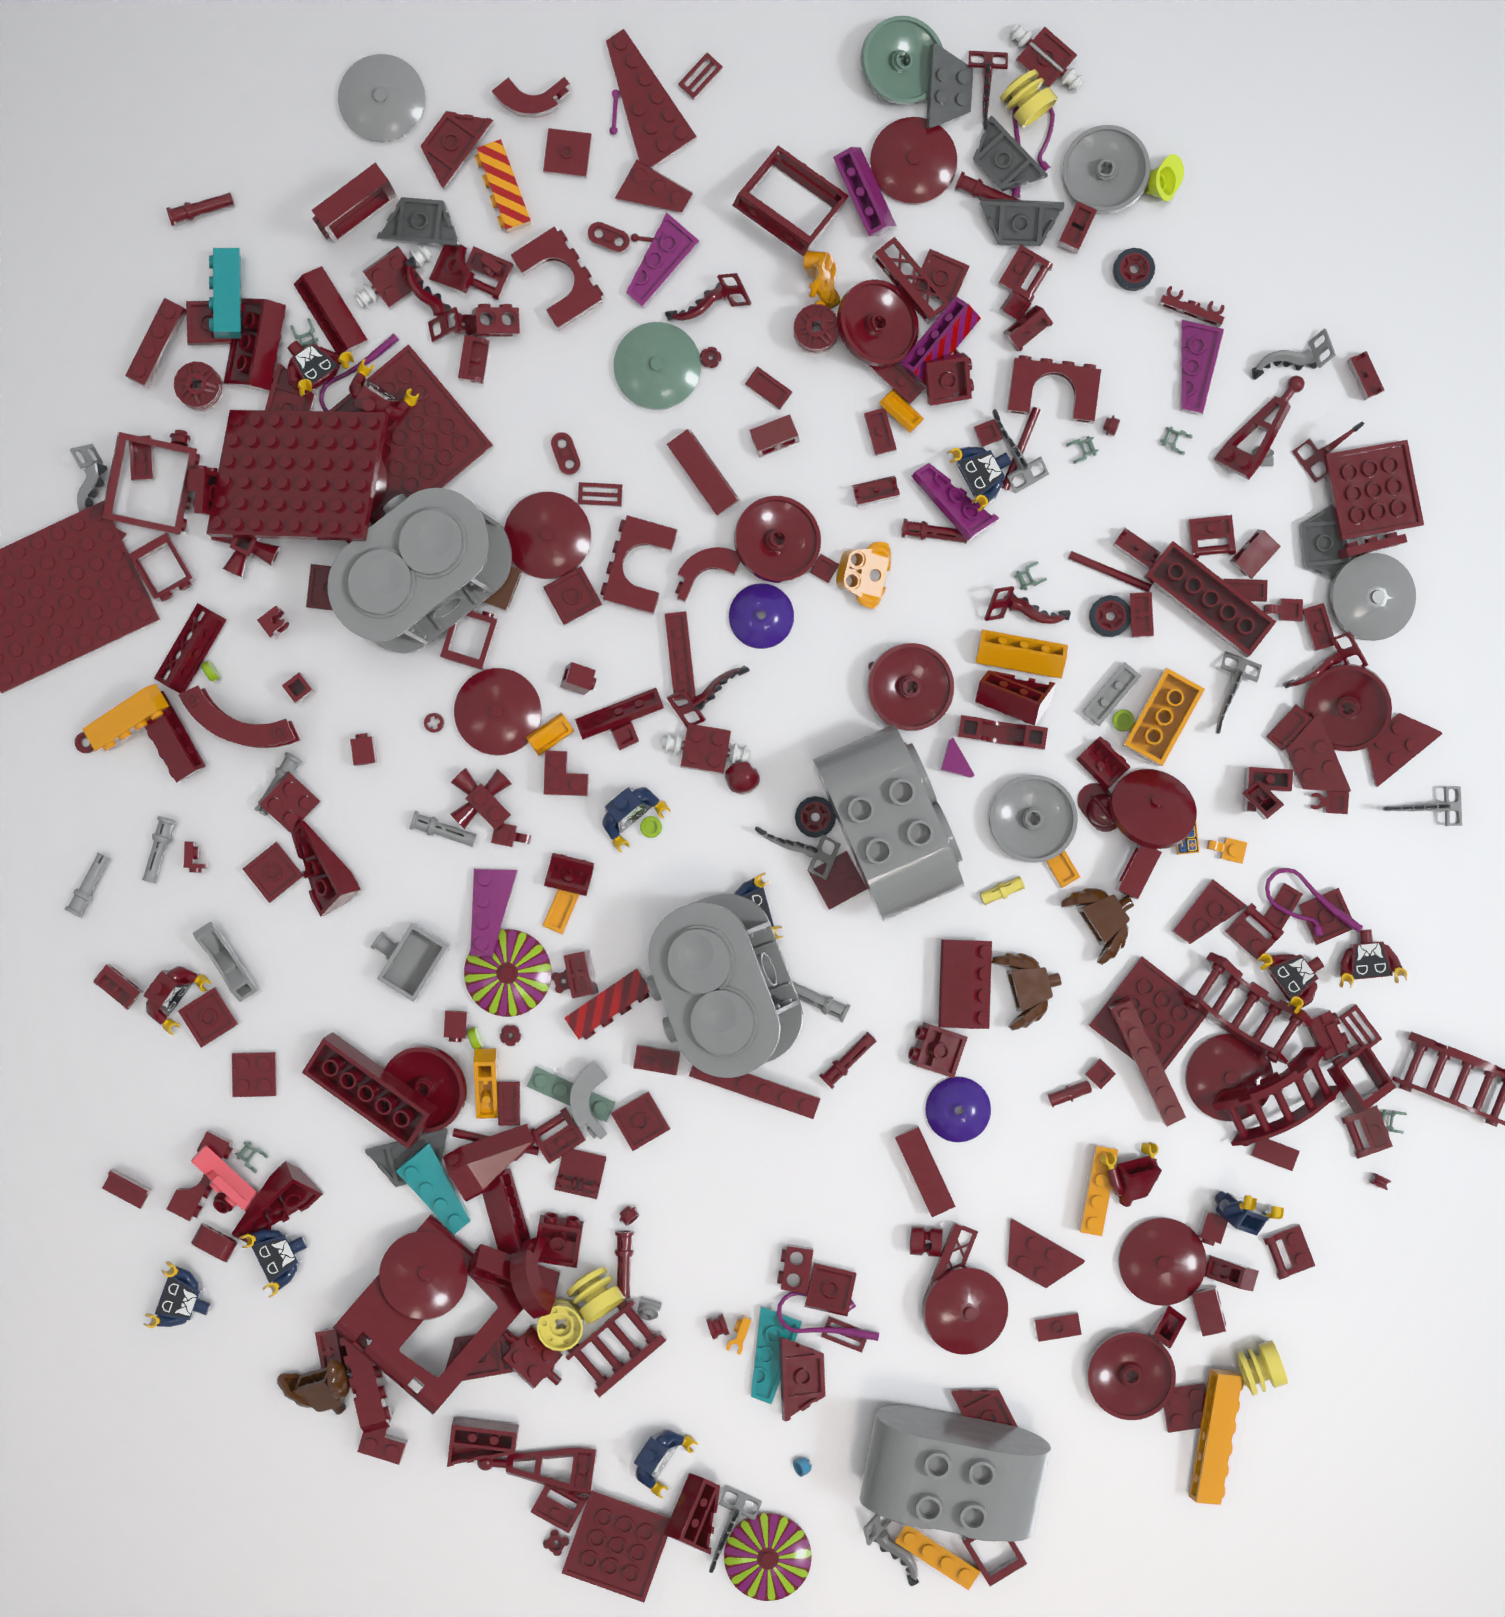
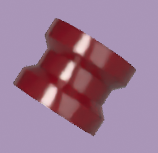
(717, 1326)

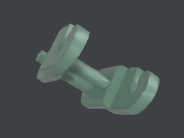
(307, 343)
(1169, 431)
(1090, 443)
(1022, 581)
(1384, 1113)
(248, 1146)

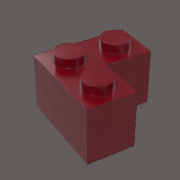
(1272, 778)
(558, 780)
(383, 1445)

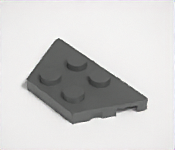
(947, 87)
(1005, 159)
(1020, 220)
(421, 223)
(1322, 543)
(392, 1155)

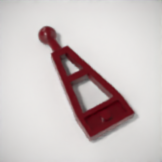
(1244, 463)
(581, 1474)

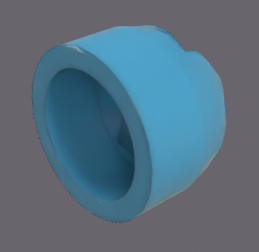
(801, 1466)

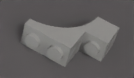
(225, 960)

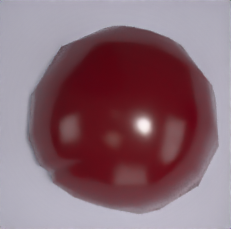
(742, 778)

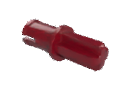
(1069, 1093)

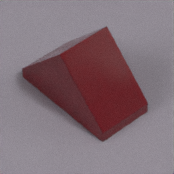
(1262, 799)
(1168, 1326)

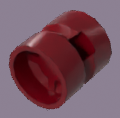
(918, 1238)

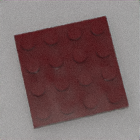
(1373, 490)
(1160, 1008)
(617, 1546)

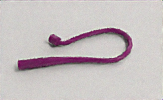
(1016, 191)
(372, 356)
(1318, 931)
(837, 1330)

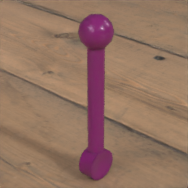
(615, 94)

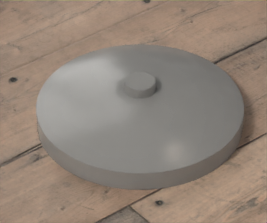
(381, 98)
(1106, 168)
(1372, 596)
(1033, 818)

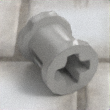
(384, 945)

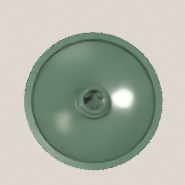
(898, 59)
(657, 366)

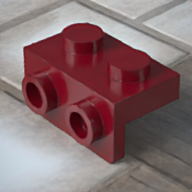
(1103, 762)
(569, 874)

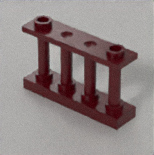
(635, 1353)

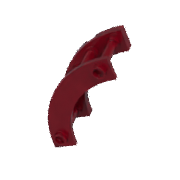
(216, 721)
(1255, 993)
(1468, 1062)
(1273, 1084)

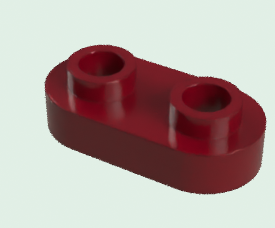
(610, 235)
(565, 454)

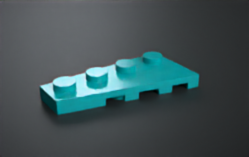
(429, 1181)
(767, 1358)

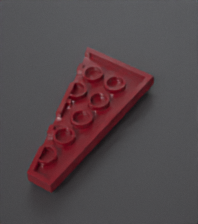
(651, 113)

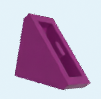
(955, 762)

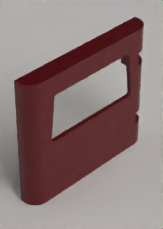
(389, 1331)

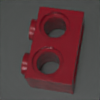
(1077, 227)
(496, 327)
(801, 1269)

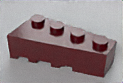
(367, 1386)

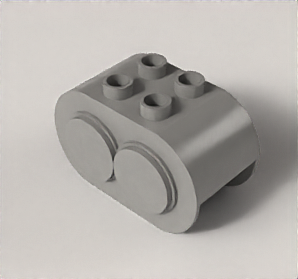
(419, 569)
(891, 821)
(723, 985)
(954, 1473)

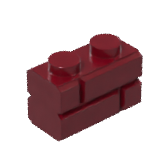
(1327, 1034)

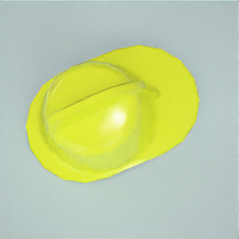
(1166, 178)

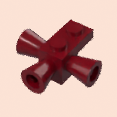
(247, 547)
(481, 799)

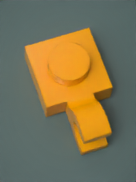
(1230, 850)
(741, 1328)

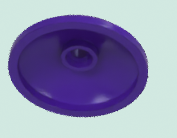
(761, 632)
(954, 1093)

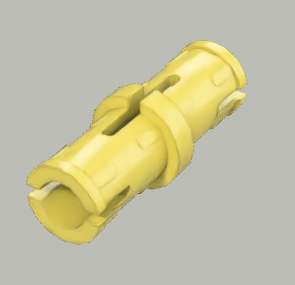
(1002, 890)

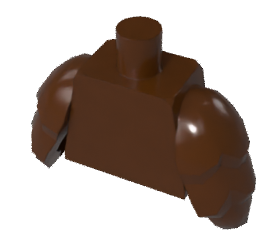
(1104, 917)
(1029, 987)
(318, 1389)

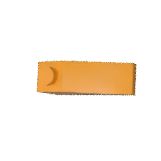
(486, 1083)

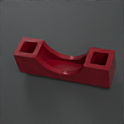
(154, 343)
(1002, 732)
(187, 1200)

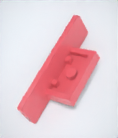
(224, 1179)

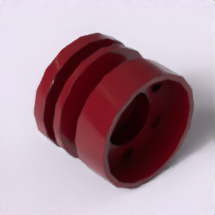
(819, 341)
(211, 386)

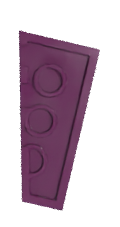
(667, 251)
(1199, 358)
(954, 502)
(490, 900)

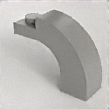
(580, 1094)

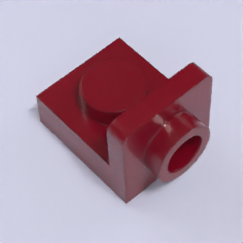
(191, 853)

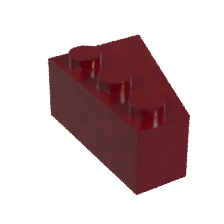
(1014, 696)
(480, 1440)
(694, 1513)

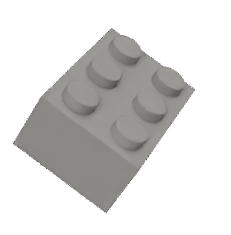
(413, 962)

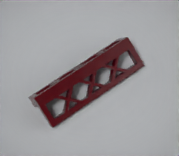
(901, 280)
(192, 650)
(949, 1248)

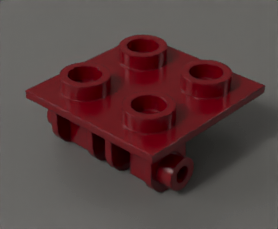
(580, 1173)

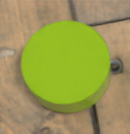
(210, 671)
(1123, 720)
(651, 827)
(475, 1038)

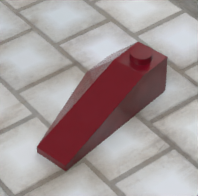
(328, 876)
(480, 1162)
(281, 1195)

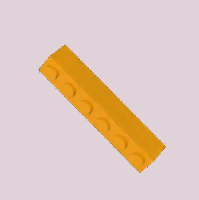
(1216, 1436)

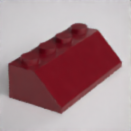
(255, 353)
(965, 984)

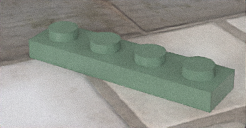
(560, 1089)

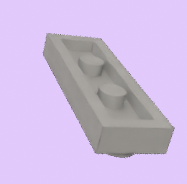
(1111, 694)

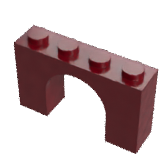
(552, 247)
(1083, 380)
(635, 533)

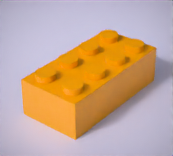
(1163, 717)

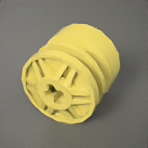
(1026, 95)
(595, 1294)
(561, 1336)
(1262, 1367)

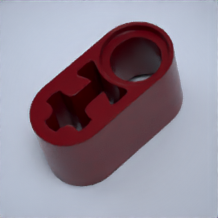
(214, 1242)

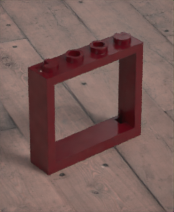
(353, 203)
(773, 221)
(184, 502)

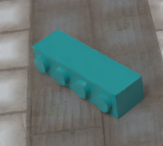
(226, 293)

